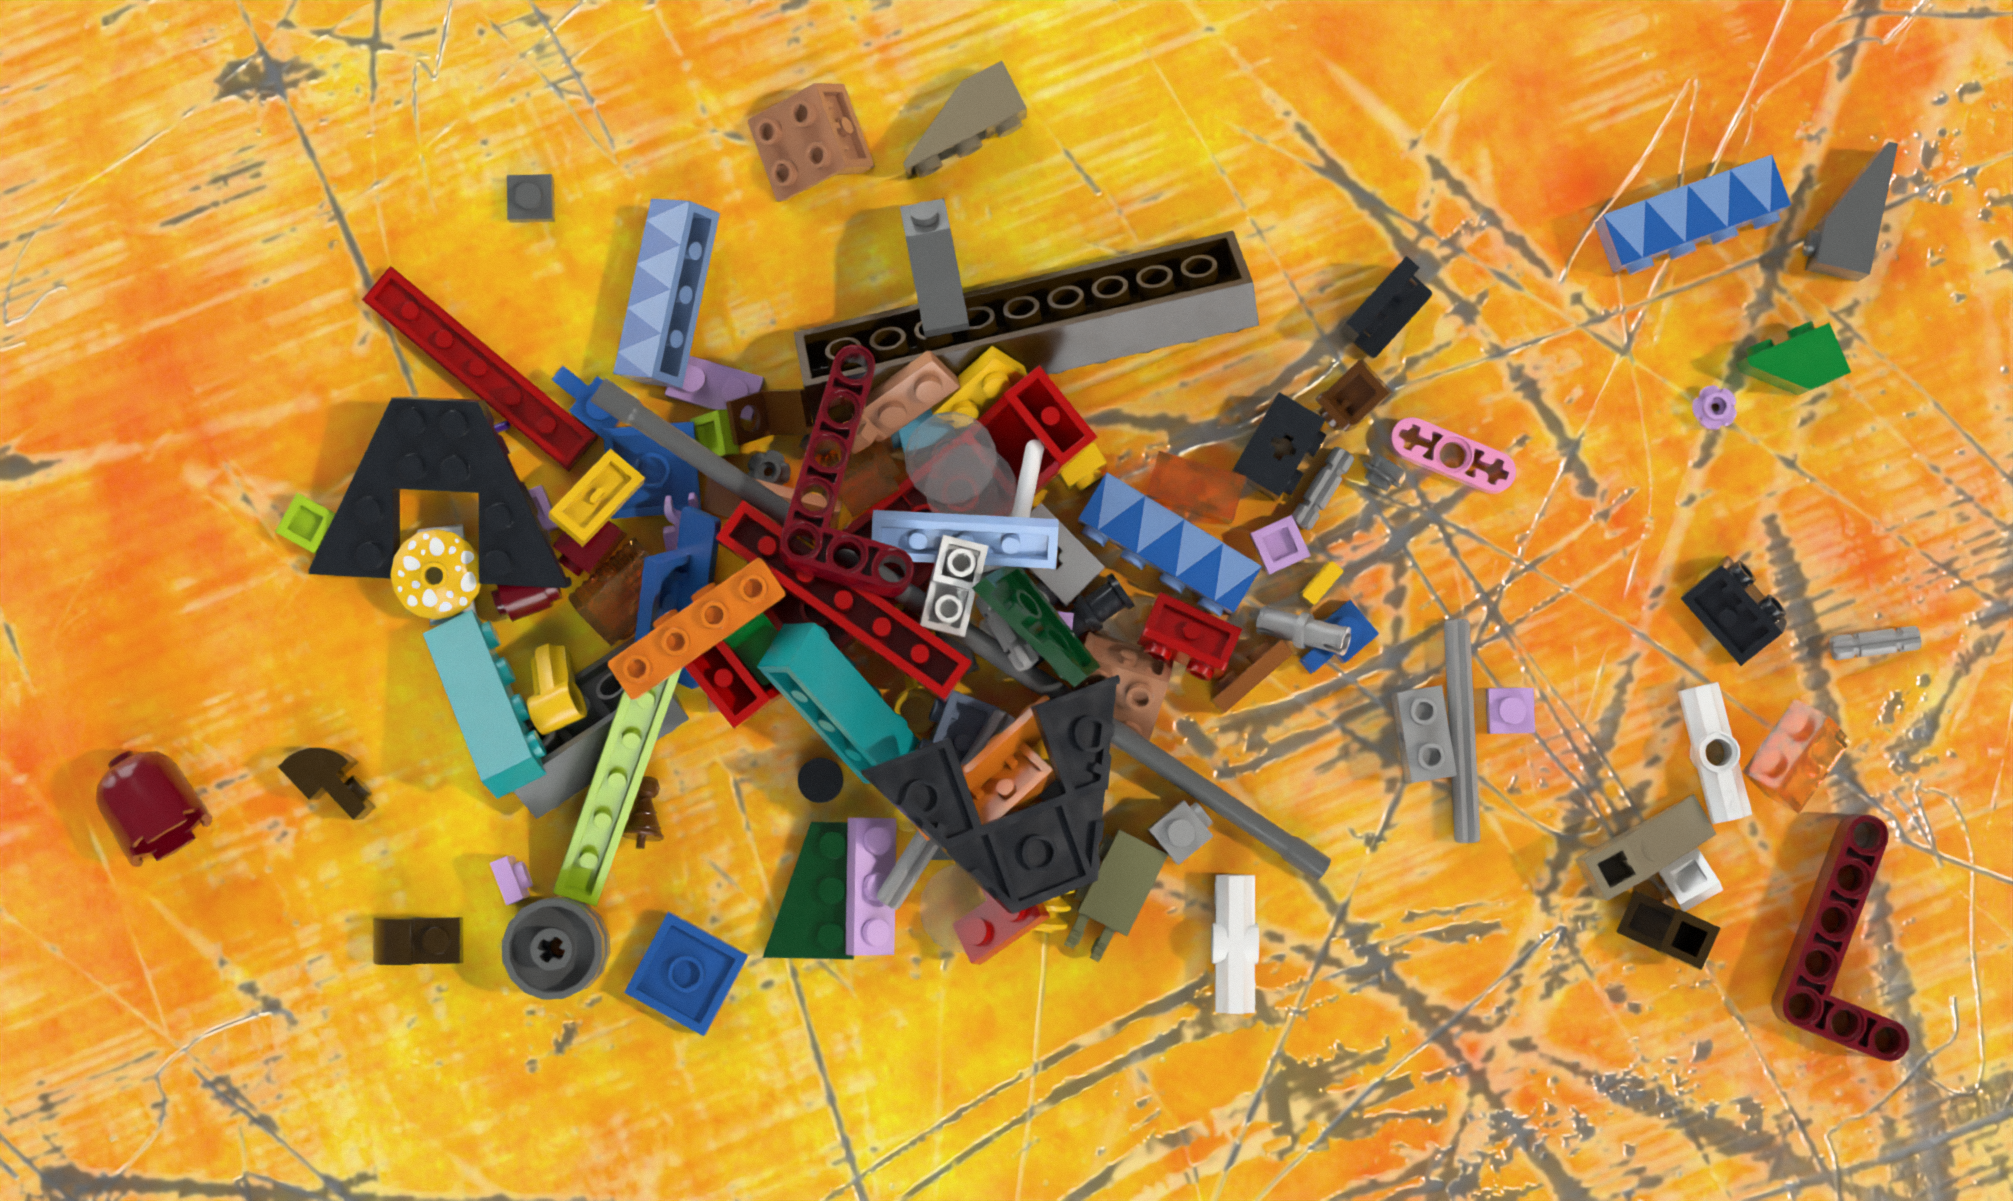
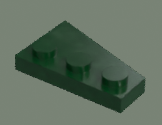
(1035, 619)
(814, 905)

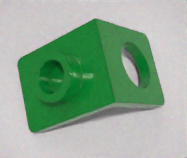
(752, 642)

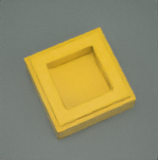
(1320, 583)

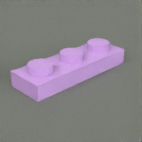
(869, 863)

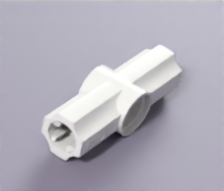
(1722, 783)
(1234, 943)

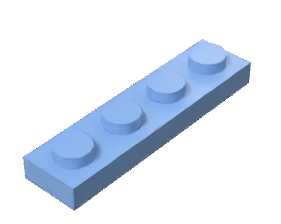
(1010, 539)

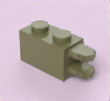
(1123, 884)

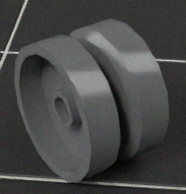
(529, 953)

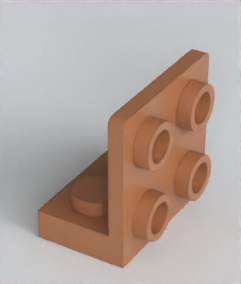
(810, 139)
(1141, 681)

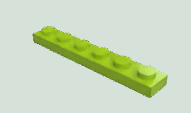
(612, 793)

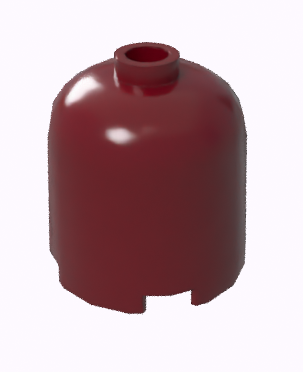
(149, 805)

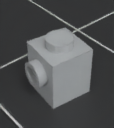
(1182, 830)

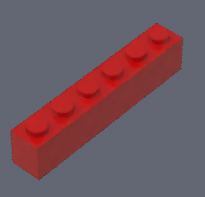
(853, 610)

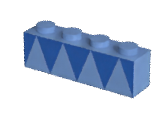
(1692, 214)
(666, 292)
(1169, 545)

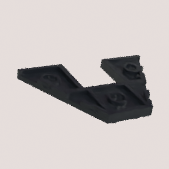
(439, 448)
(1037, 848)

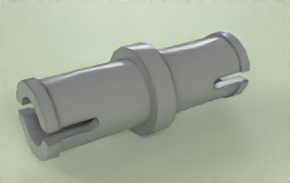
(1303, 630)

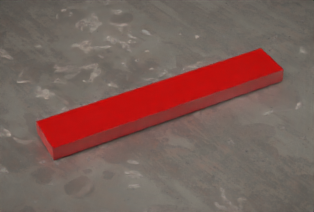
(479, 368)

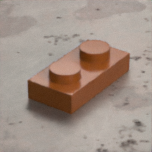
(1264, 661)

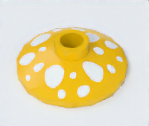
(455, 560)

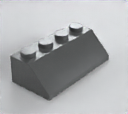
(578, 746)

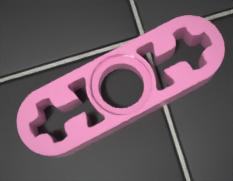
(1479, 477)

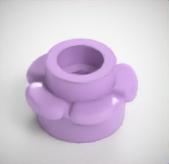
(1709, 418)

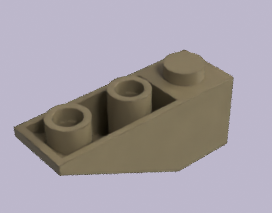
(976, 110)
(1645, 849)

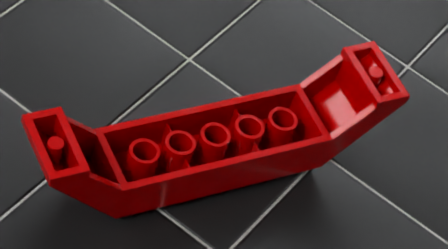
(1024, 413)

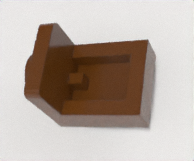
(1352, 397)

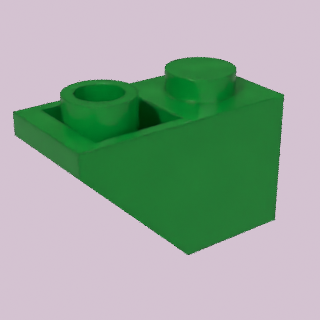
(1799, 364)

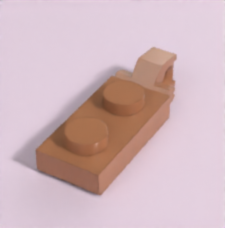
(904, 398)

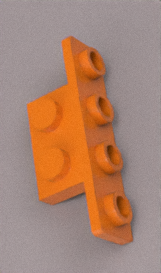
(697, 628)
(1007, 770)

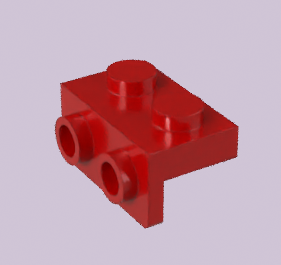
(1189, 638)

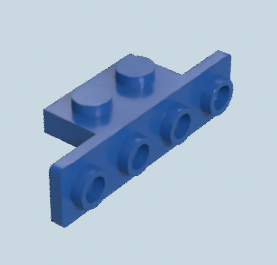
(676, 575)

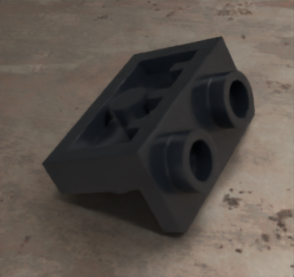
(1387, 309)
(1736, 609)

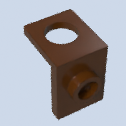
(776, 414)

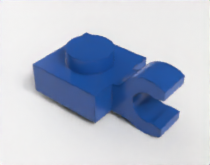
(583, 408)
(1361, 634)

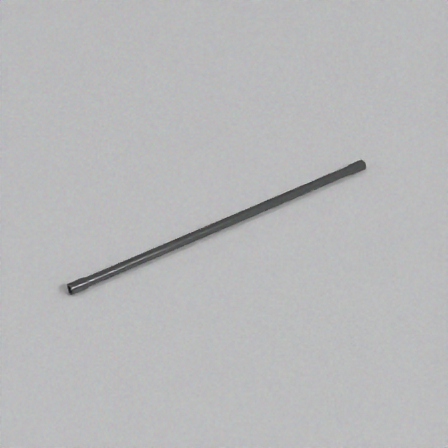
(1291, 848)

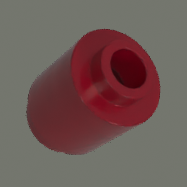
(523, 600)

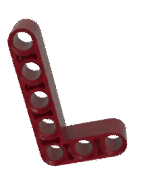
(828, 482)
(1834, 944)

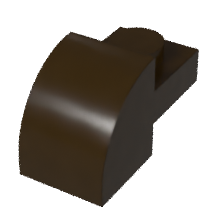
(323, 771)
(1668, 930)
(417, 940)

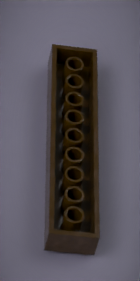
(1056, 317)

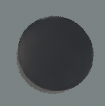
(820, 780)

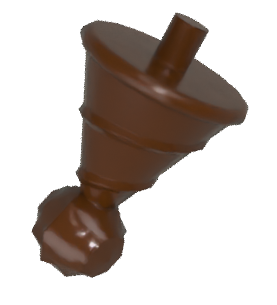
(643, 821)

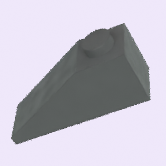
(1849, 231)
(934, 268)

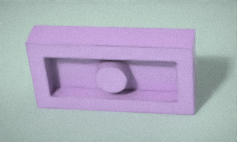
(713, 384)

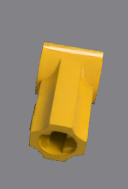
(556, 696)

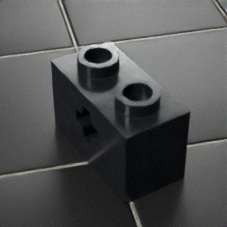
(1285, 421)

